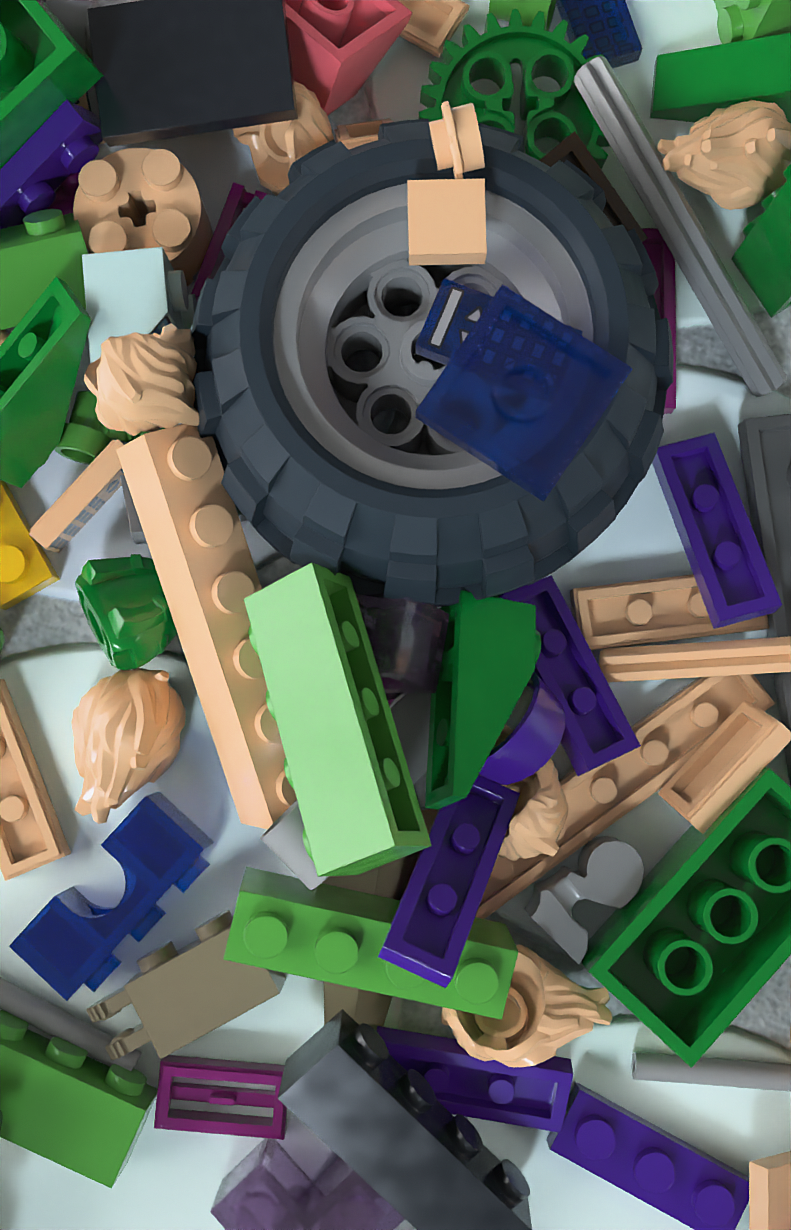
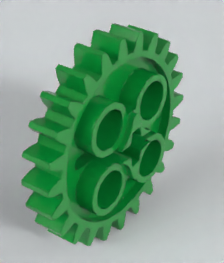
(539, 55)

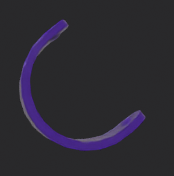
(531, 741)

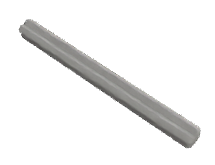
(679, 226)

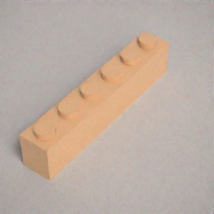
(205, 578)

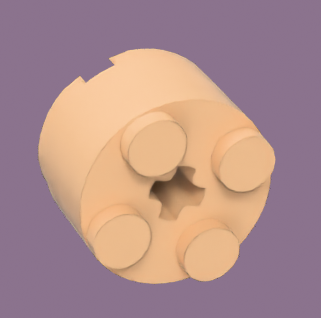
(143, 202)

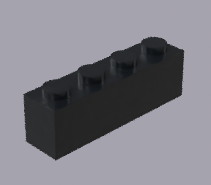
(400, 1134)

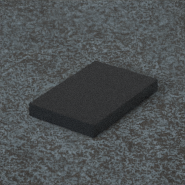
(190, 67)

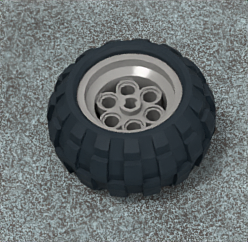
(315, 282)

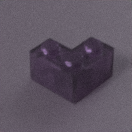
(275, 1194)

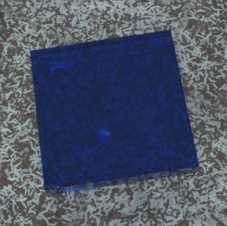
(522, 392)

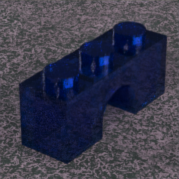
(76, 940)

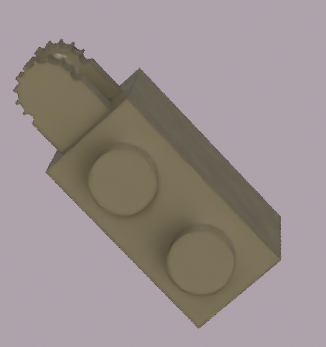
(186, 992)

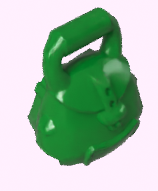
(126, 609)

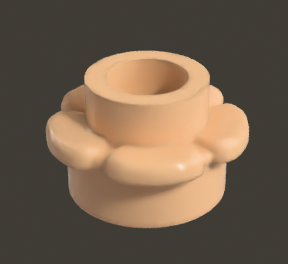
(457, 140)

